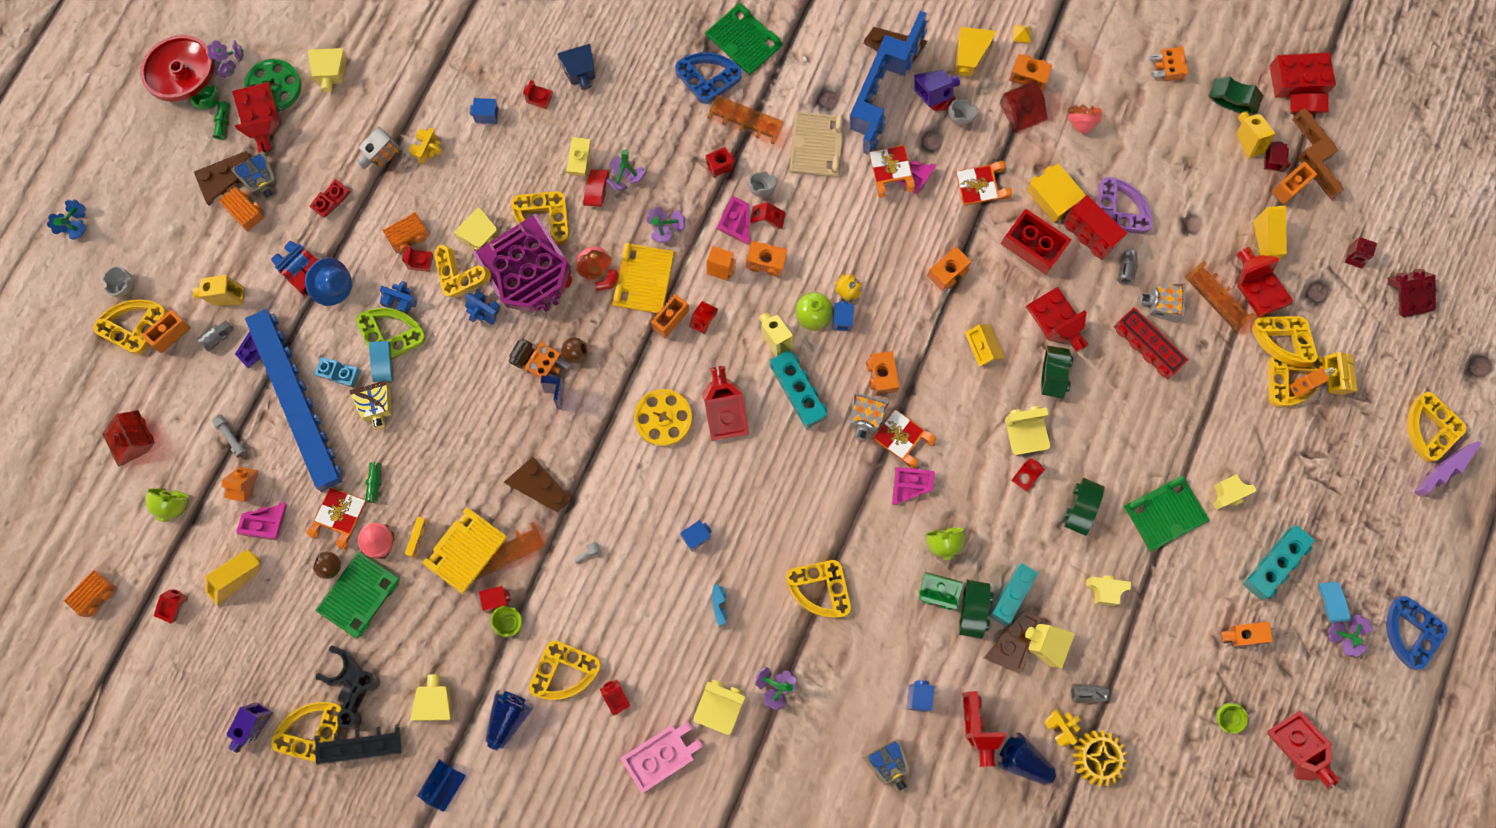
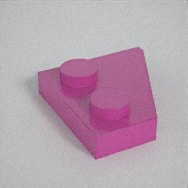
(920, 175)
(735, 220)
(911, 483)
(262, 523)

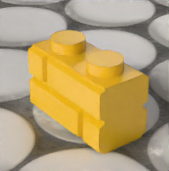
(1344, 378)

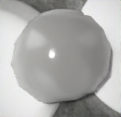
(962, 112)
(762, 184)
(118, 282)

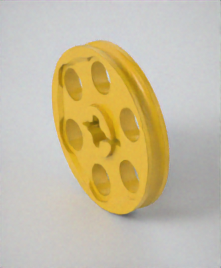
(660, 409)

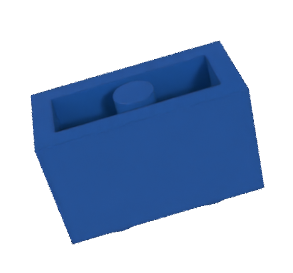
(920, 696)

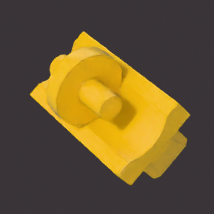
(428, 147)
(1057, 719)

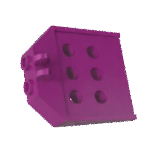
(546, 282)

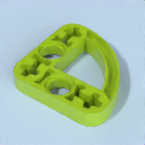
(376, 313)

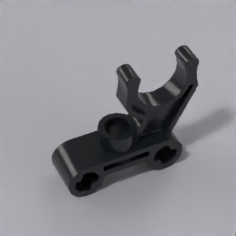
(354, 689)

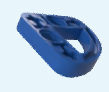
(703, 86)
(1427, 633)

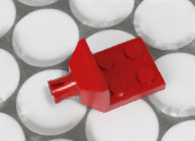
(257, 114)
(1261, 284)
(1059, 319)
(724, 407)
(983, 742)
(1306, 749)

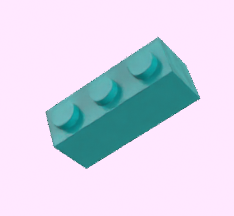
(1013, 594)

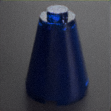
(506, 717)
(1026, 761)

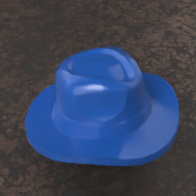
(328, 281)

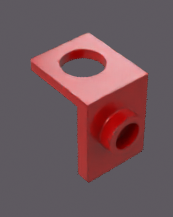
(769, 214)
(1033, 469)

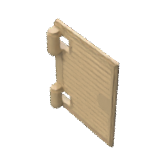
(816, 144)

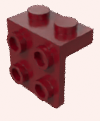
(1416, 292)

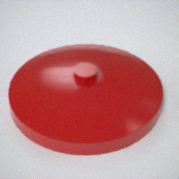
(177, 68)

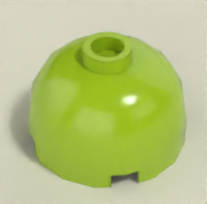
(814, 311)
(166, 504)
(946, 542)

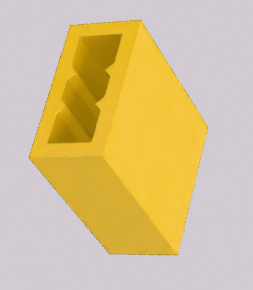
(1055, 192)

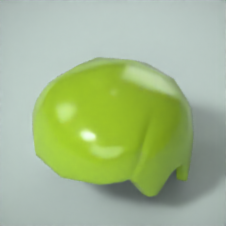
(506, 621)
(1232, 718)

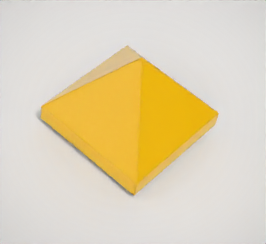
(1022, 33)

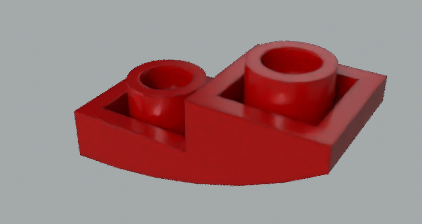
(1312, 102)
(595, 188)
(330, 199)

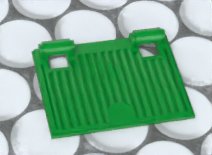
(743, 39)
(1166, 513)
(357, 595)

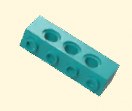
(808, 416)
(1257, 580)

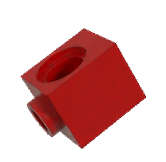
(716, 168)
(494, 598)

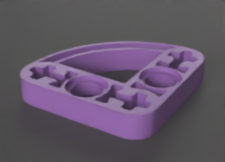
(1134, 195)

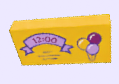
(416, 537)

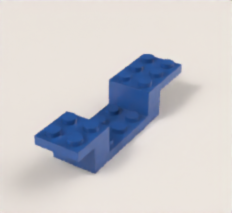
(891, 56)

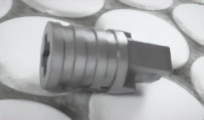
(1128, 268)
(215, 335)
(1089, 693)

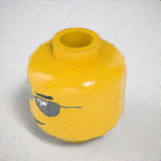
(848, 287)

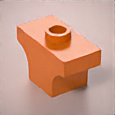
(239, 484)

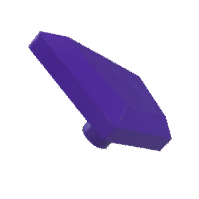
(248, 351)

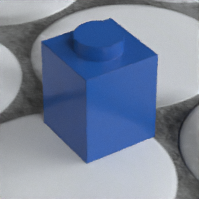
(484, 110)
(843, 316)
(696, 535)

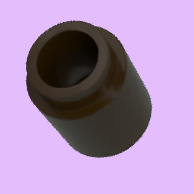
(521, 353)

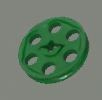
(277, 78)

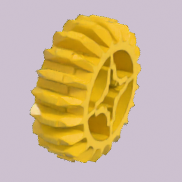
(1100, 750)

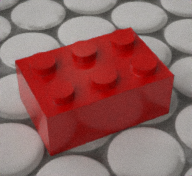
(1302, 74)
(1094, 227)
(1035, 241)

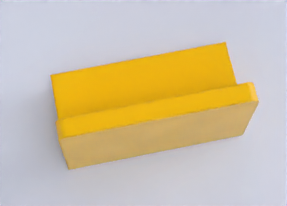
(984, 344)

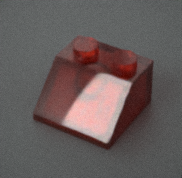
(1024, 106)
(128, 437)

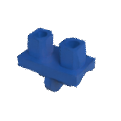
(405, 301)
(479, 310)

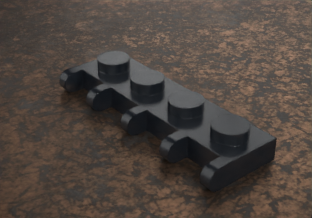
(357, 747)

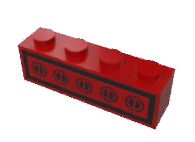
(1150, 343)

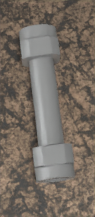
(237, 448)

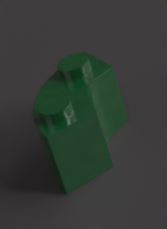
(1235, 95)
(1056, 372)
(1084, 506)
(975, 609)

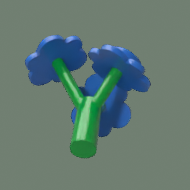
(59, 222)

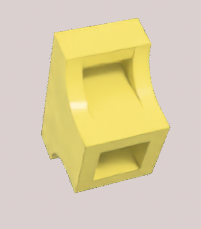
(579, 157)
(1231, 492)
(1107, 589)

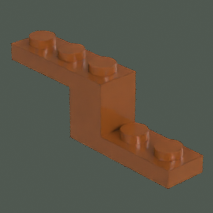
(1319, 152)

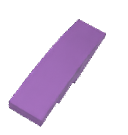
(1449, 467)

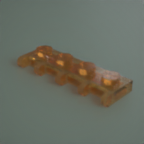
(746, 118)
(1218, 297)
(514, 550)

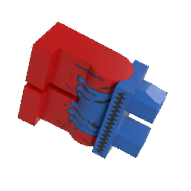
(294, 265)

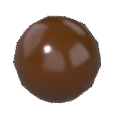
(574, 350)
(327, 565)

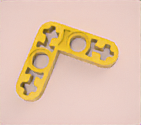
(444, 254)

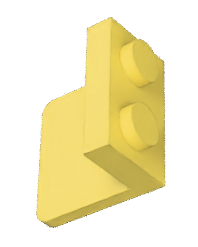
(1027, 430)
(719, 707)

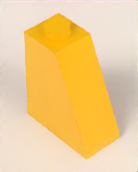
(971, 49)
(1271, 232)
(231, 576)

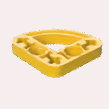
(552, 208)
(136, 336)
(1297, 359)
(1283, 371)
(1446, 429)
(824, 575)
(554, 661)
(293, 717)

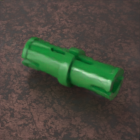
(221, 120)
(373, 482)

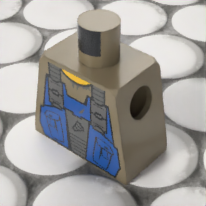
(256, 176)
(889, 764)

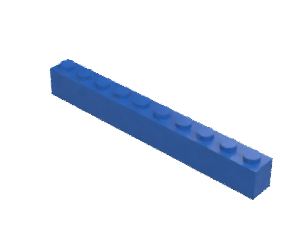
(293, 400)

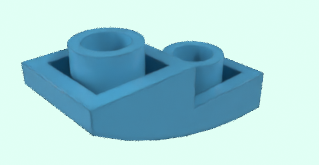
(380, 361)
(337, 372)
(718, 600)
(1334, 602)

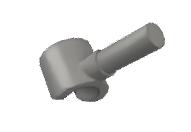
(593, 549)

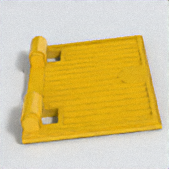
(644, 278)
(465, 550)

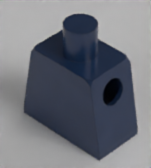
(578, 65)

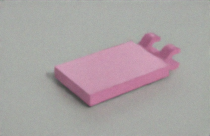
(660, 757)

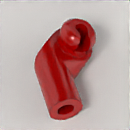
(944, 105)
(609, 282)

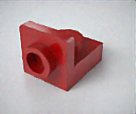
(537, 95)
(417, 259)
(169, 605)
(614, 697)

